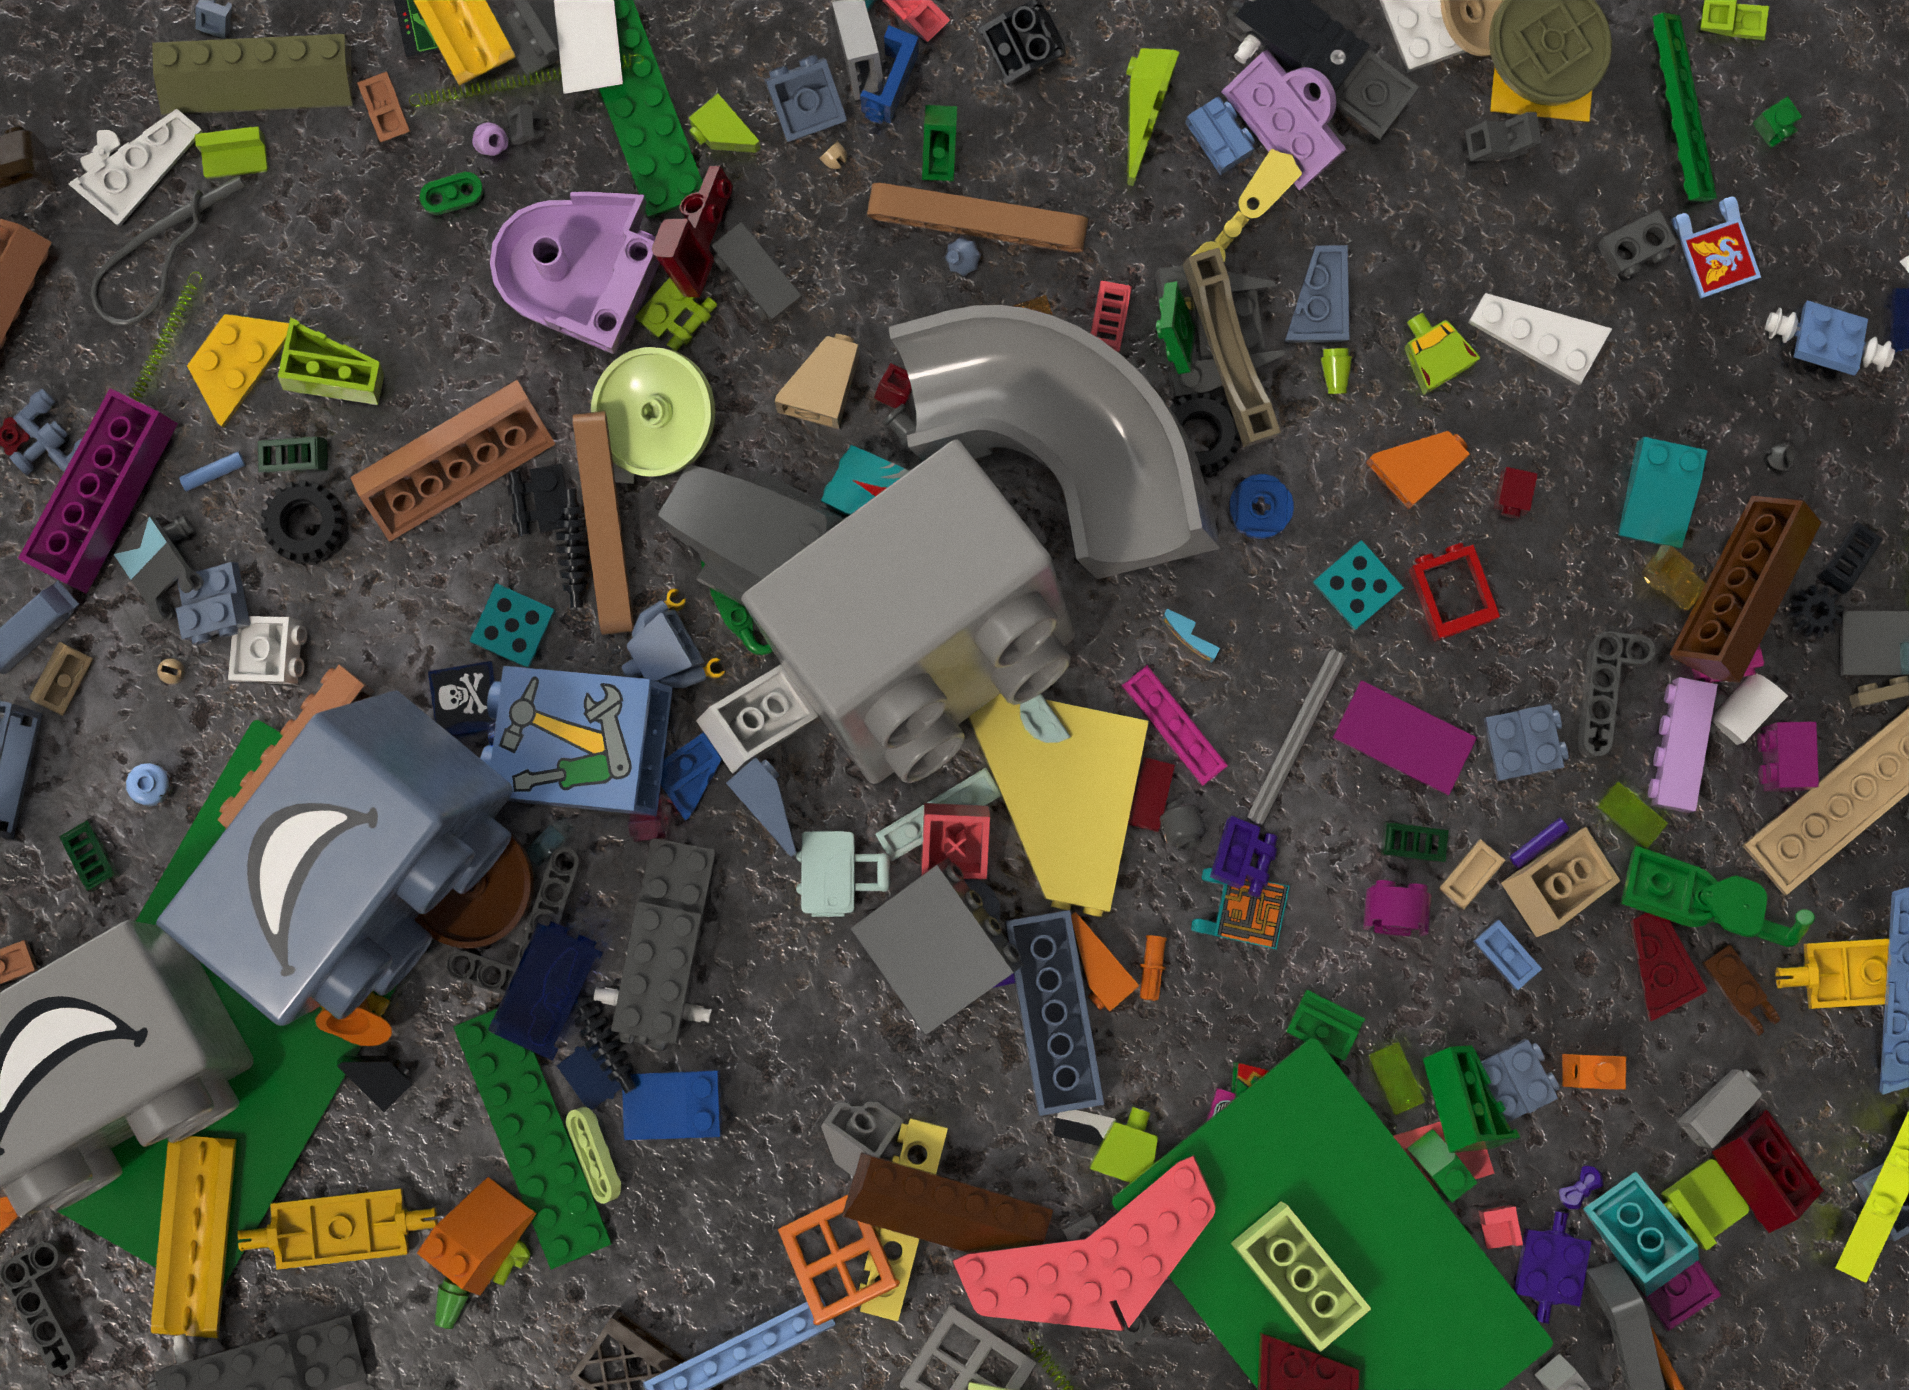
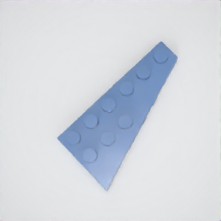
(1895, 1041)

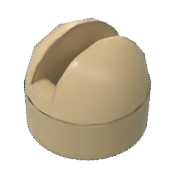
(830, 157)
(167, 677)

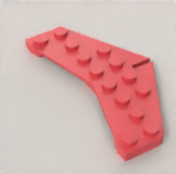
(1082, 1277)

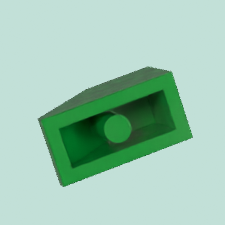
(939, 142)
(1442, 1167)

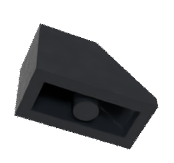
(377, 1077)

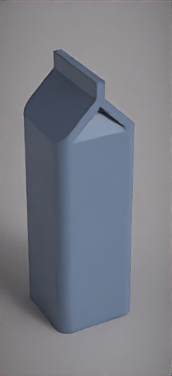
(34, 624)

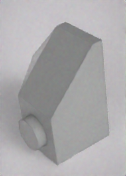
(859, 1130)

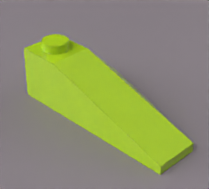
(1147, 90)

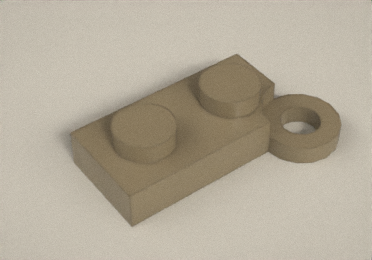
(1872, 694)

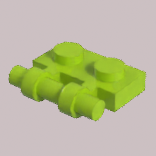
(666, 308)

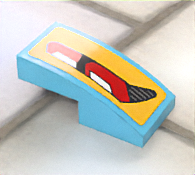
(1182, 629)

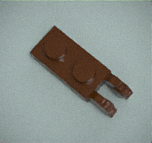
(1739, 987)

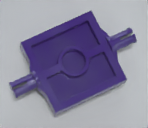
(1552, 1267)

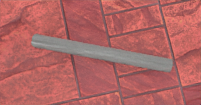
(1296, 737)

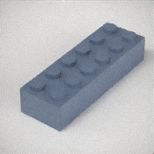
(1054, 1014)

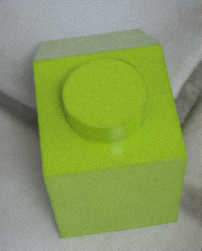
(721, 128)

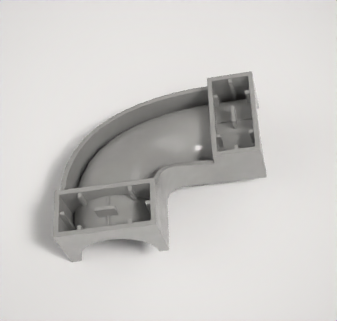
(1078, 410)

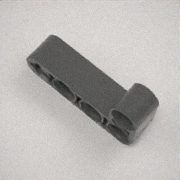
(1606, 696)
(48, 1310)

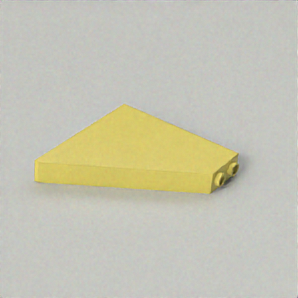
(1066, 796)

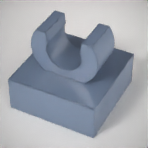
(213, 18)

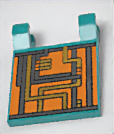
(1245, 916)

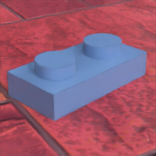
(1507, 955)

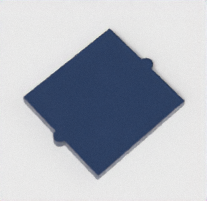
(587, 1077)

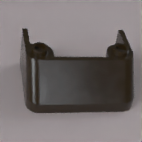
(24, 159)

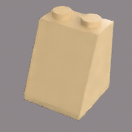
(822, 383)

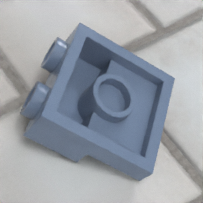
(805, 98)
(215, 607)
(1525, 742)
(1520, 1079)

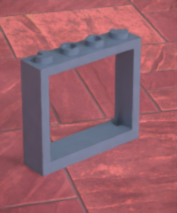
(16, 754)

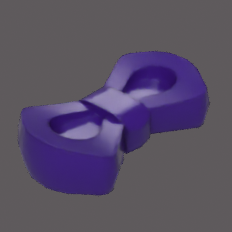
(1574, 1195)

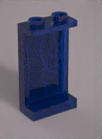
(544, 989)

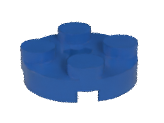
(1274, 494)

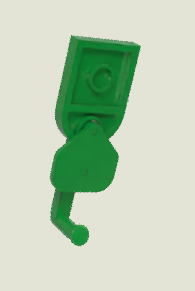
(1696, 898)

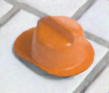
(359, 1027)

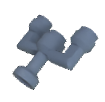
(48, 438)

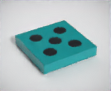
(1357, 585)
(512, 625)

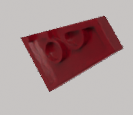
(1664, 966)
(1295, 1368)

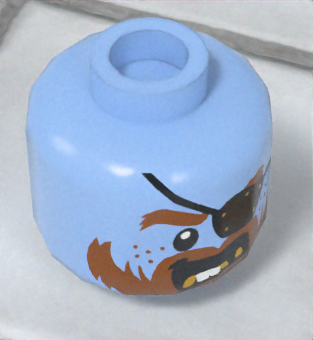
(149, 784)

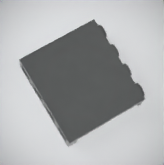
(937, 945)

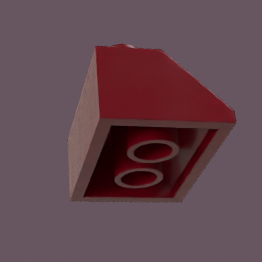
(1768, 1172)

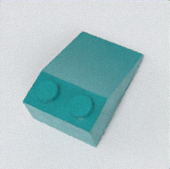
(1661, 492)
(1642, 1234)

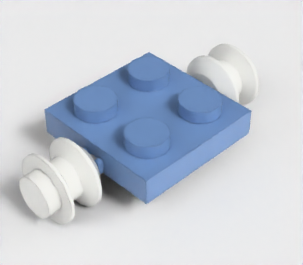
(1830, 338)

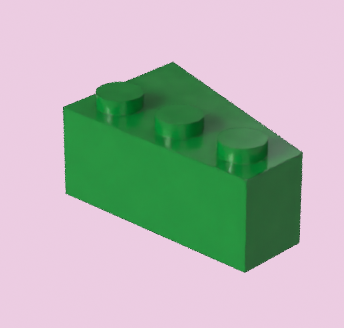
(1464, 1101)

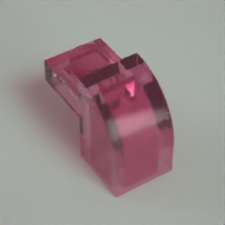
(648, 827)

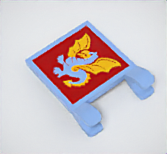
(1720, 254)

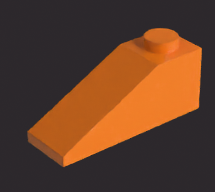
(1102, 971)

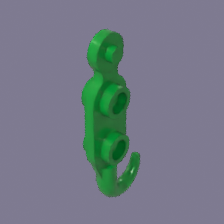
(738, 621)

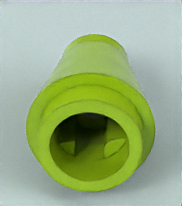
(1336, 369)

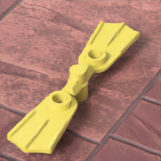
(1266, 186)

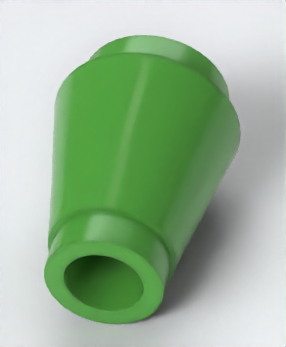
(449, 1303)

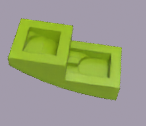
(1735, 19)

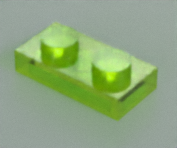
(1396, 1078)

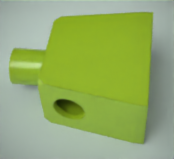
(1126, 1148)

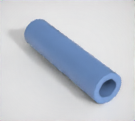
(212, 471)

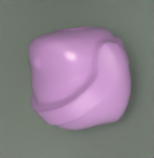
(489, 139)

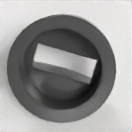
(1782, 457)

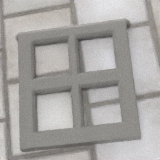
(968, 1371)

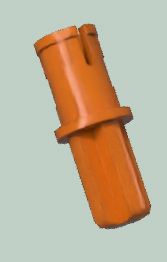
(1152, 967)

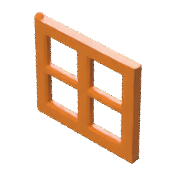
(838, 1257)

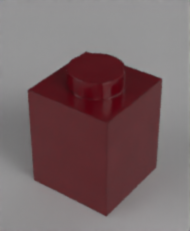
(1515, 492)

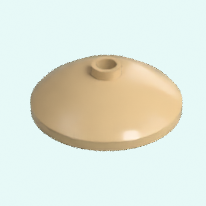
(1469, 23)

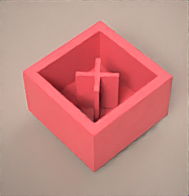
(956, 834)

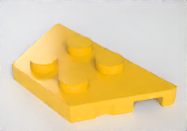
(234, 361)

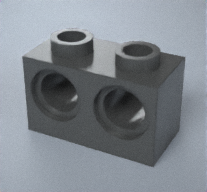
(1634, 239)

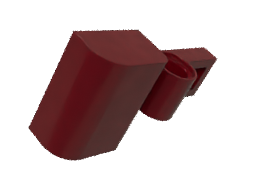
(684, 243)

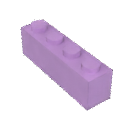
(1683, 745)

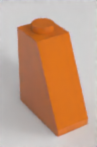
(1418, 465)

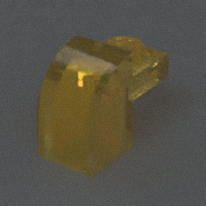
(1673, 576)

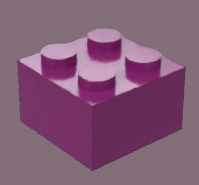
(1788, 756)

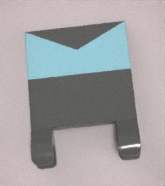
(154, 566)

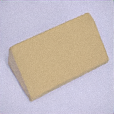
(60, 678)

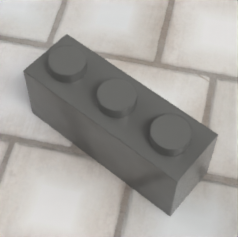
(755, 274)

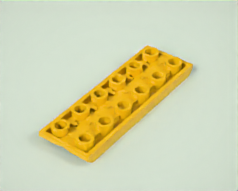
(466, 36)
(193, 1237)

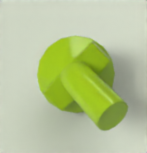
(517, 1257)

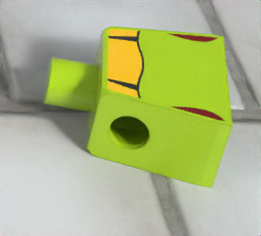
(1437, 353)

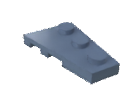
(1324, 299)

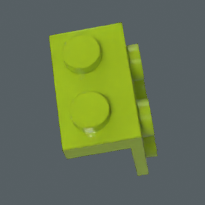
(1705, 1203)

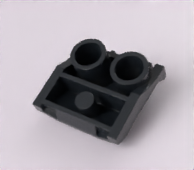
(1023, 40)

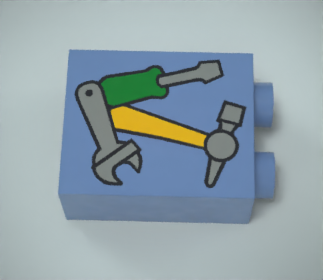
(579, 739)

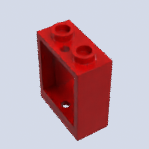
(1443, 630)

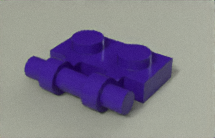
(1235, 854)

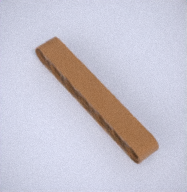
(977, 217)
(603, 522)

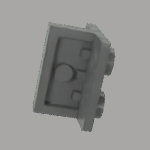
(532, 34)

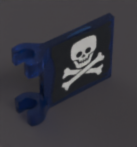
(461, 698)

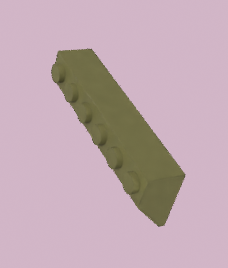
(253, 74)

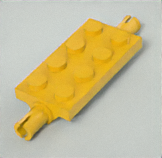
(1841, 973)
(338, 1229)

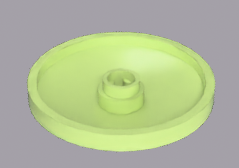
(655, 410)

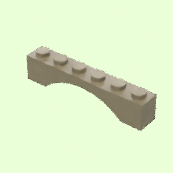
(1217, 312)

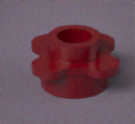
(19, 436)

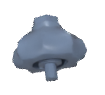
(962, 256)

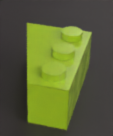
(327, 368)

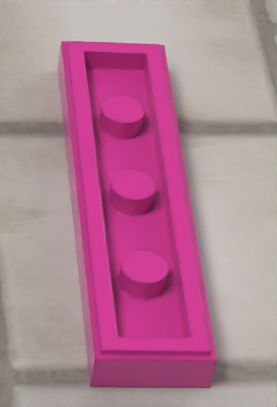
(1174, 725)

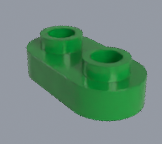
(451, 190)

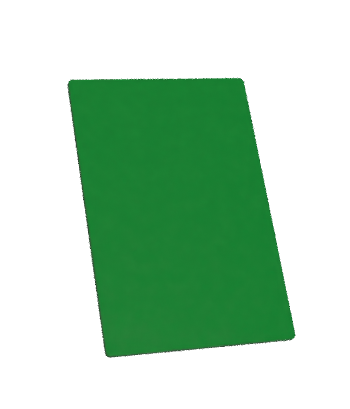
(1316, 1145)

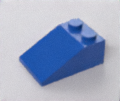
(673, 1106)

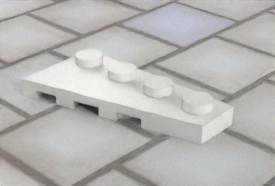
(137, 167)
(1545, 336)

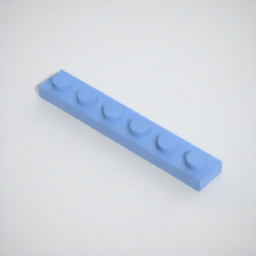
(742, 1352)

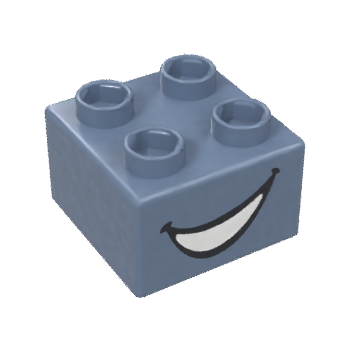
(338, 857)

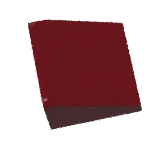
(894, 387)

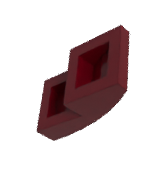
(1151, 794)

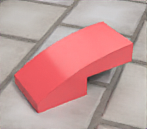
(920, 16)

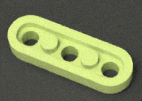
(593, 1154)

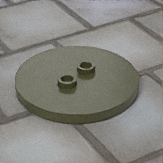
(1550, 48)

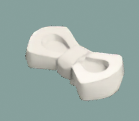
(106, 143)

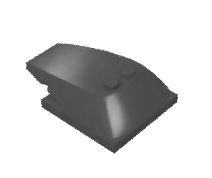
(742, 525)

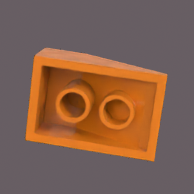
(477, 1236)

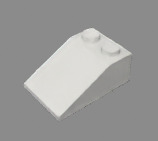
(756, 718)

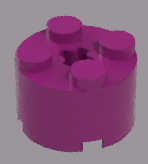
(1397, 909)

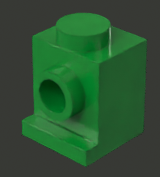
(1778, 122)

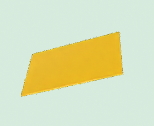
(1507, 101)

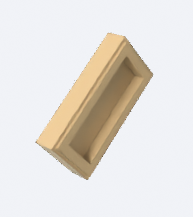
(1471, 874)

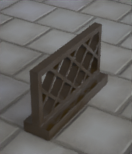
(642, 1345)

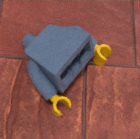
(664, 649)

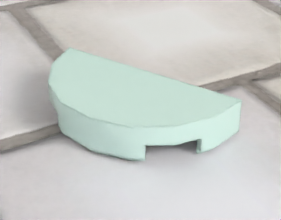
(1042, 721)

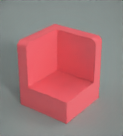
(1500, 1227)

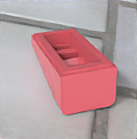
(1115, 289)

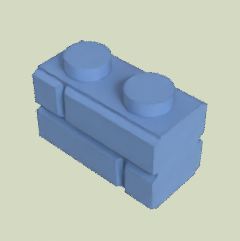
(1220, 134)

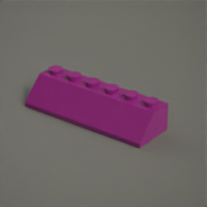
(98, 490)

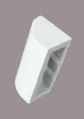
(1748, 708)

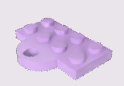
(1286, 114)

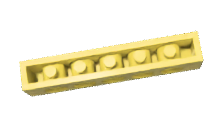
(932, 1139)

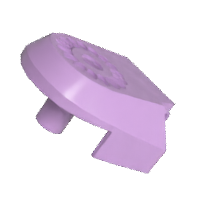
(597, 271)

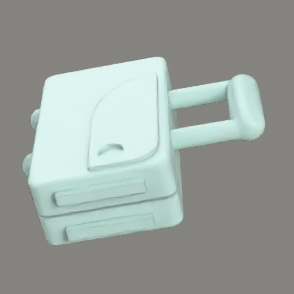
(829, 873)

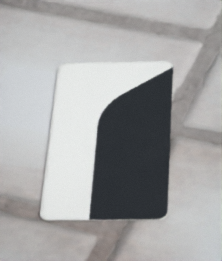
(1082, 1126)

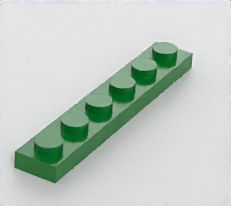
(1684, 107)

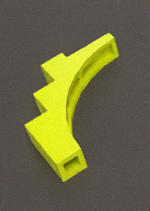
(1879, 1211)

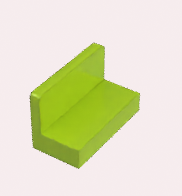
(232, 152)

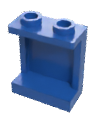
(905, 50)

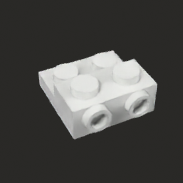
(268, 651)

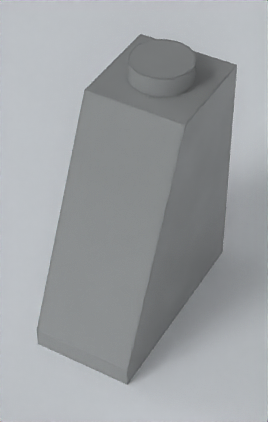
(859, 47)
(1720, 1108)

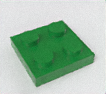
(1176, 327)

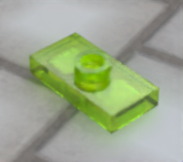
(1632, 815)

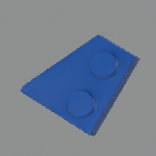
(689, 772)

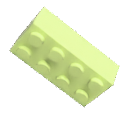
(1300, 1276)

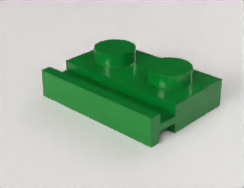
(1327, 1022)

